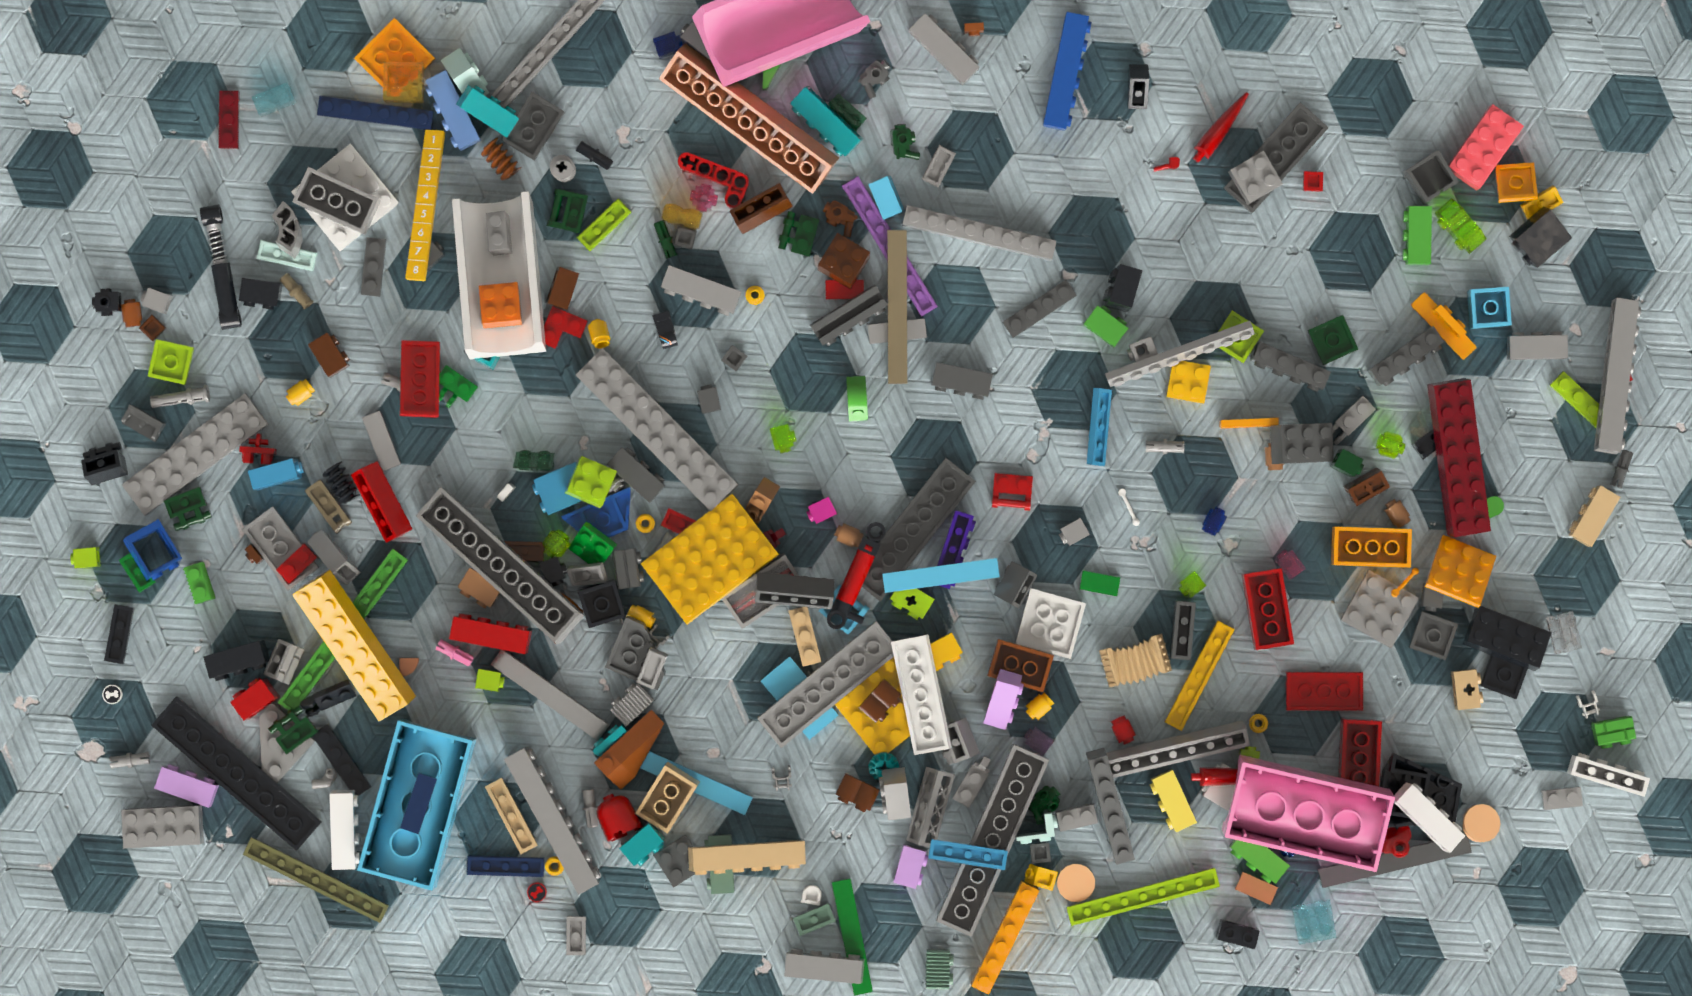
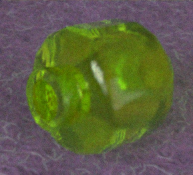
(1390, 444)
(556, 543)

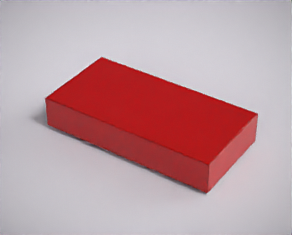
(835, 290)

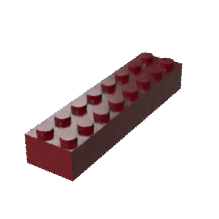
(1459, 457)

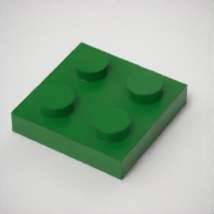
(592, 545)

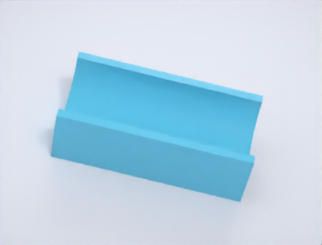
(401, 853)

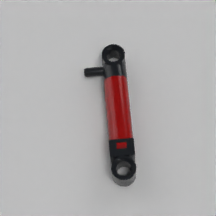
(855, 578)

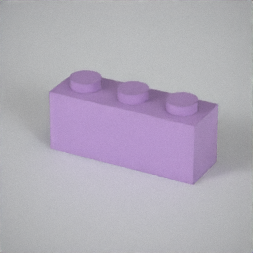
(1003, 699)
(186, 785)

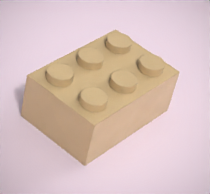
(667, 797)

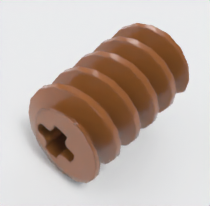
(500, 160)

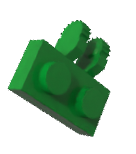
(456, 384)

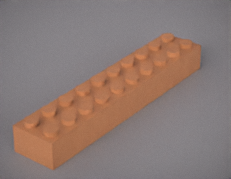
(749, 119)

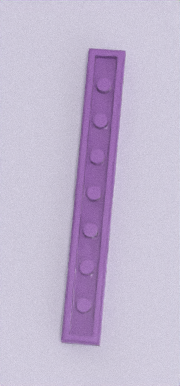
(878, 229)

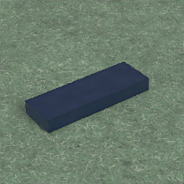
(418, 803)

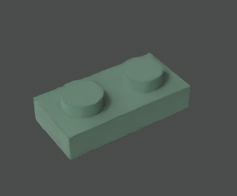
(814, 919)

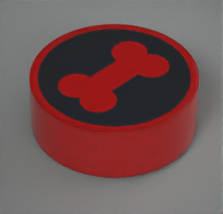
(537, 892)

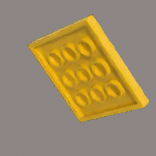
(880, 735)

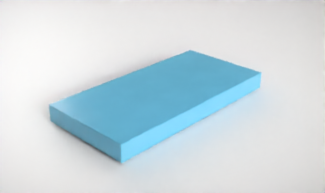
(784, 679)

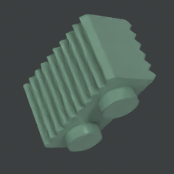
(938, 968)

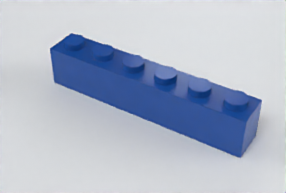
(1066, 70)

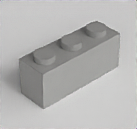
(1537, 346)

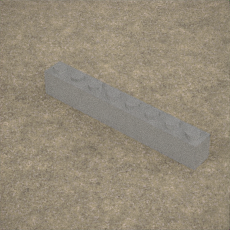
(979, 233)
(1616, 376)
(1178, 749)

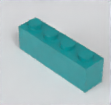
(826, 121)

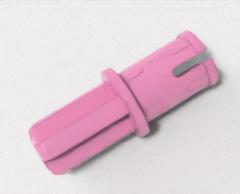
(454, 652)

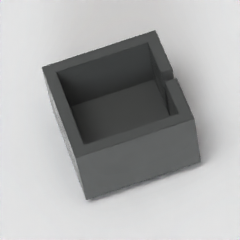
(1430, 177)

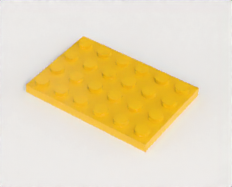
(709, 559)

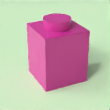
(821, 510)

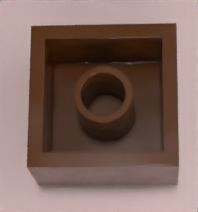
(843, 261)

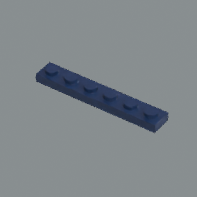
(375, 113)

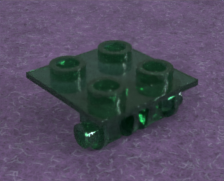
(533, 460)

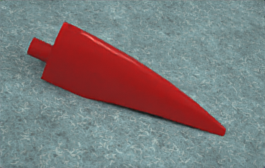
(1217, 132)
(1215, 776)

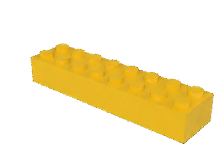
(354, 645)

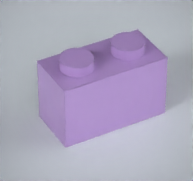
(910, 866)

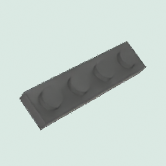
(1039, 308)

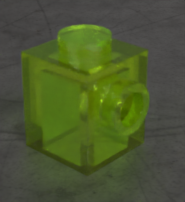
(783, 438)
(1191, 584)

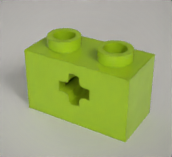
(922, 600)

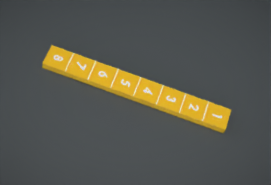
(425, 205)

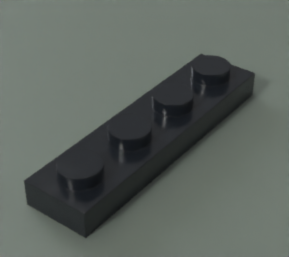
(341, 760)

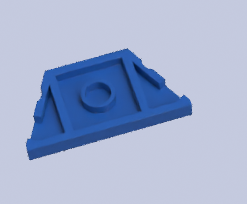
(609, 519)

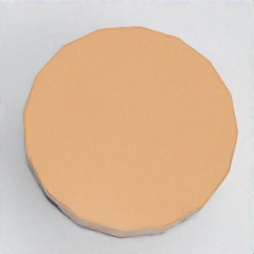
(1481, 823)
(1076, 882)

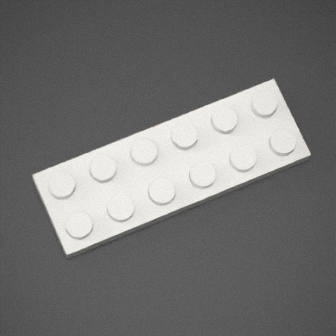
(921, 694)

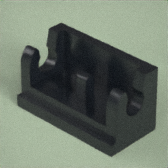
(1425, 445)

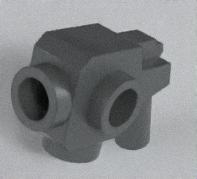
(875, 74)

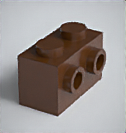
(329, 354)

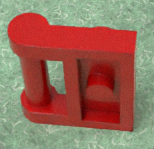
(1012, 485)

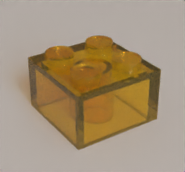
(403, 82)

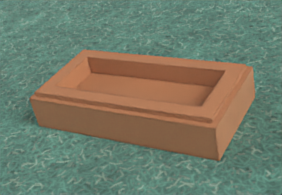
(1256, 888)

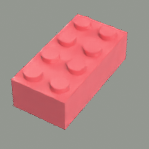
(1484, 147)

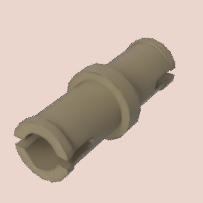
(296, 291)

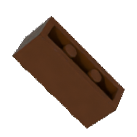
(761, 208)

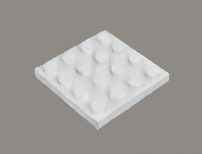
(352, 170)

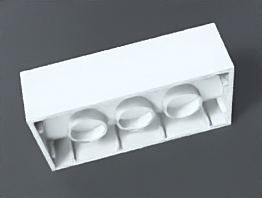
(480, 267)

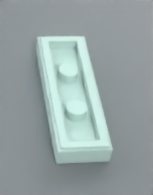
(270, 252)

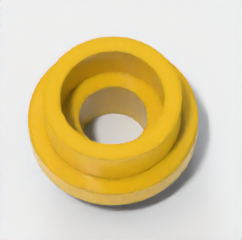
(750, 290)
(645, 517)
(1264, 725)
(550, 870)

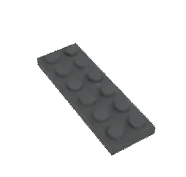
(1285, 147)

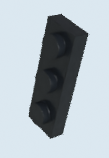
(119, 634)

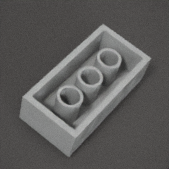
(336, 201)
(162, 826)

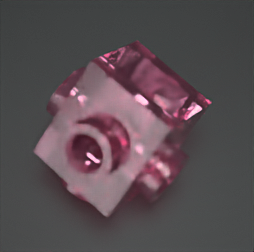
(696, 196)

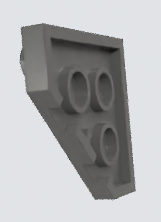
(631, 650)

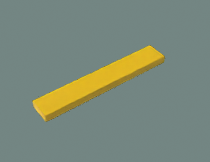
(1199, 675)

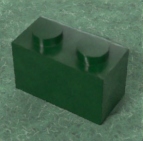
(1347, 463)

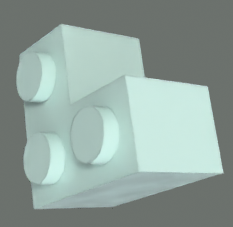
(464, 71)

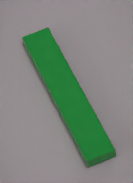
(851, 929)

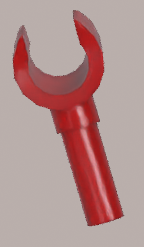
(1174, 163)

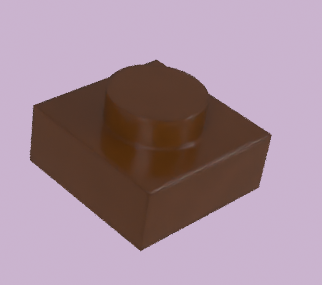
(253, 554)

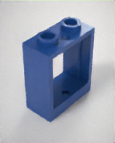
(155, 526)

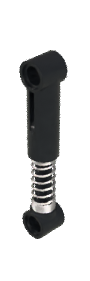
(221, 270)

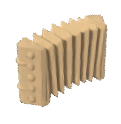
(1135, 662)

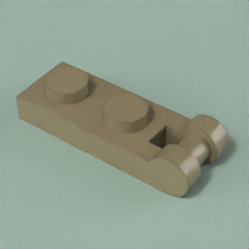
(327, 505)

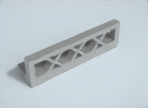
(927, 806)

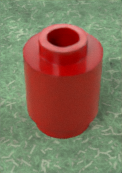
(1123, 730)

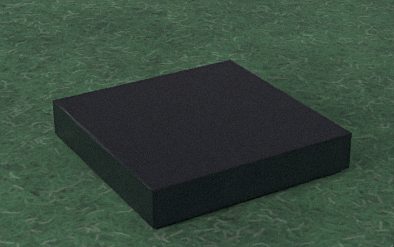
(1503, 677)

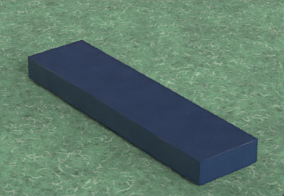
(505, 866)

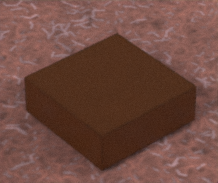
(152, 328)

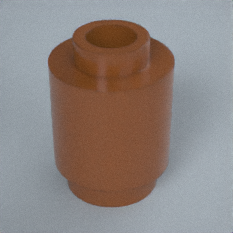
(131, 313)

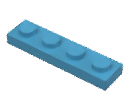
(1099, 426)
(968, 854)

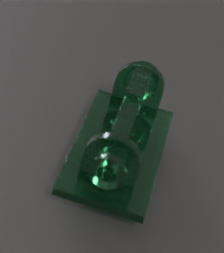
(847, 112)

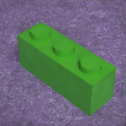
(1417, 235)
(1260, 858)

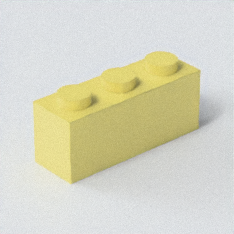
(1172, 801)

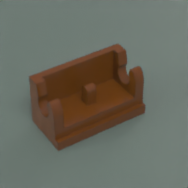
(562, 288)
(1367, 486)

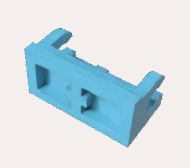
(886, 197)

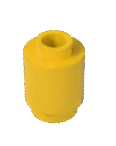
(599, 333)
(299, 392)
(642, 614)
(1039, 706)

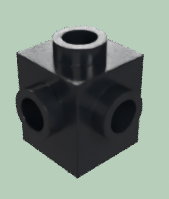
(113, 305)

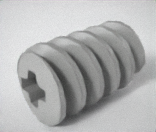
(558, 162)

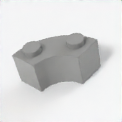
(290, 231)

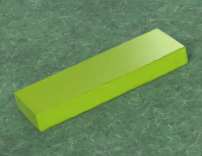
(604, 224)

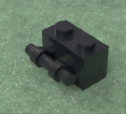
(104, 463)

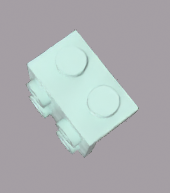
(1050, 823)

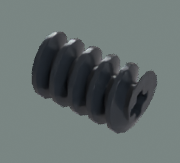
(340, 483)

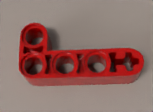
(740, 192)

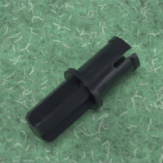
(594, 155)

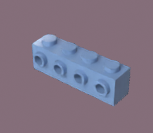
(454, 117)

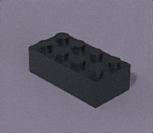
(1123, 288)
(1507, 638)

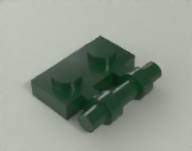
(804, 235)
(185, 503)
(296, 734)

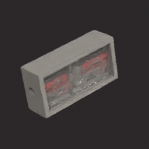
(742, 599)

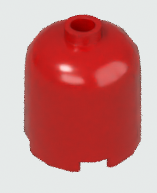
(617, 817)

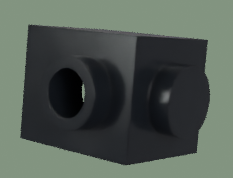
(554, 571)

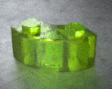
(1460, 226)

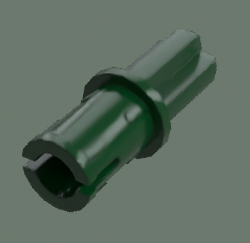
(665, 239)

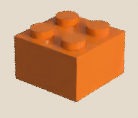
(500, 305)

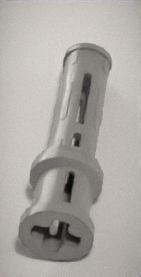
(188, 396)

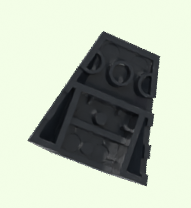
(1436, 786)

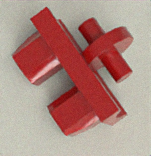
(266, 453)

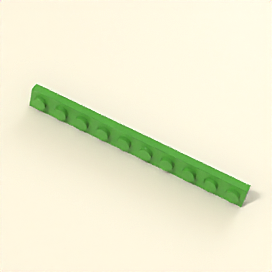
(323, 656)

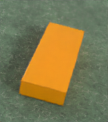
(1247, 423)

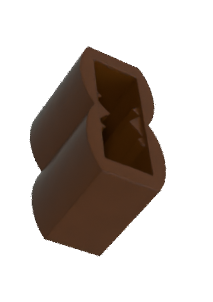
(880, 701)
(857, 792)

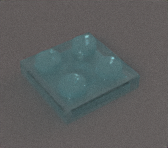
(1314, 922)

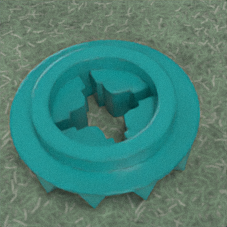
(878, 761)

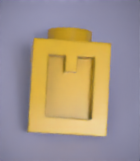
(1040, 877)

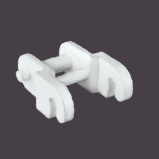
(1585, 713)

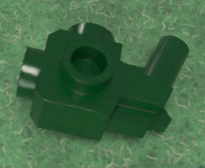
(901, 140)
(1045, 799)

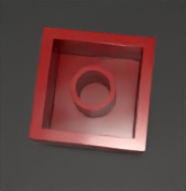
(254, 699)

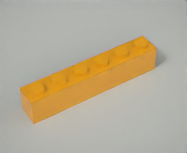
(1004, 937)

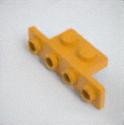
(1449, 329)

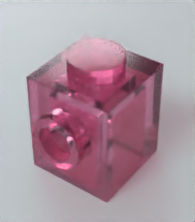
(1289, 563)

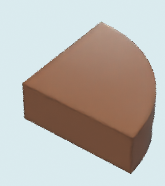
(407, 665)

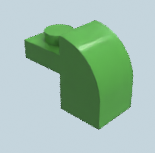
(857, 398)

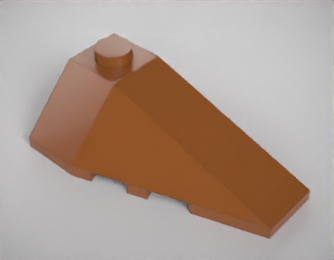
(627, 755)

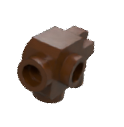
(839, 213)

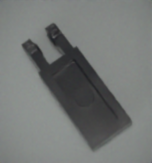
(328, 697)

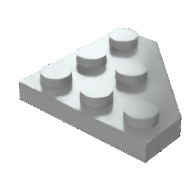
(273, 758)

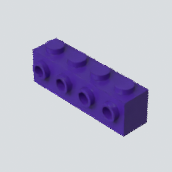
(956, 540)

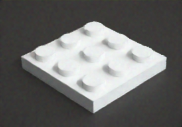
(1050, 623)

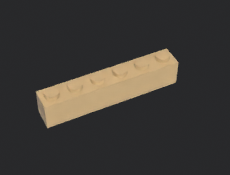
(746, 856)

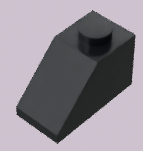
(1138, 86)

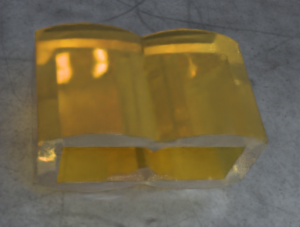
(677, 215)

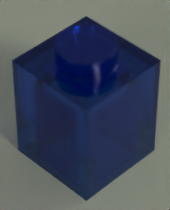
(667, 44)

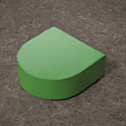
(1495, 506)

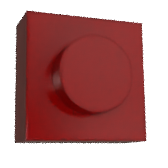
(1312, 181)

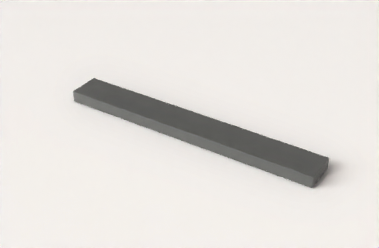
(1388, 862)

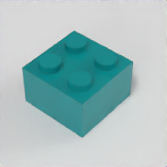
(642, 843)

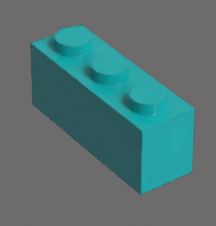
(488, 110)

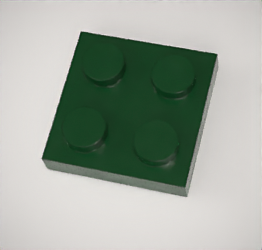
(1332, 340)

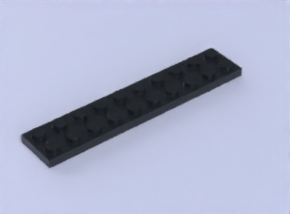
(236, 773)

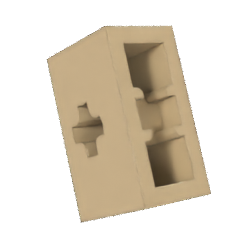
(1459, 682)

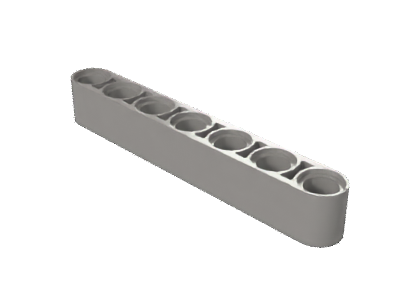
(550, 694)

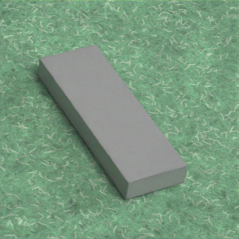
(879, 332)
(381, 440)

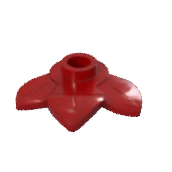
(1397, 838)

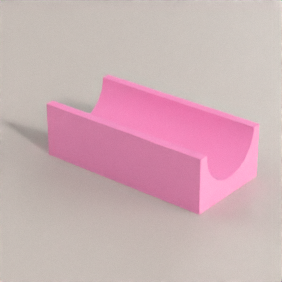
(761, 34)
(1309, 813)

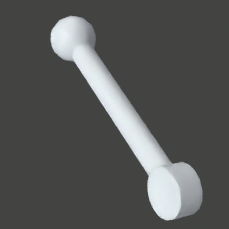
(1135, 521)

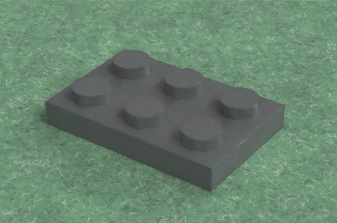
(534, 127)

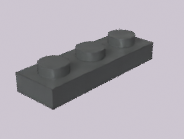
(373, 267)

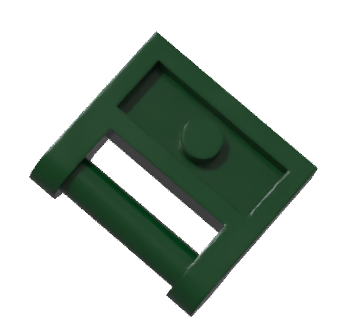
(573, 212)

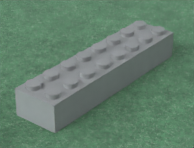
(553, 820)

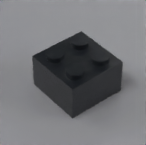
(601, 603)

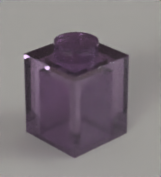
(1038, 740)

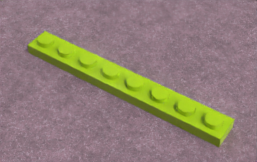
(1143, 896)

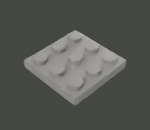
(1377, 611)

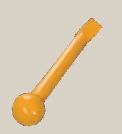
(1395, 592)

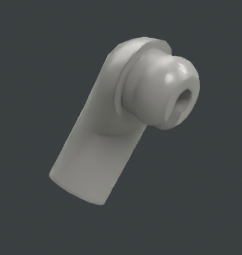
(326, 781)

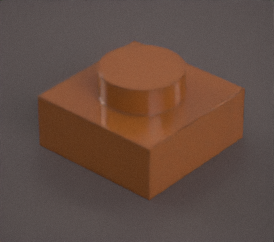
(973, 29)

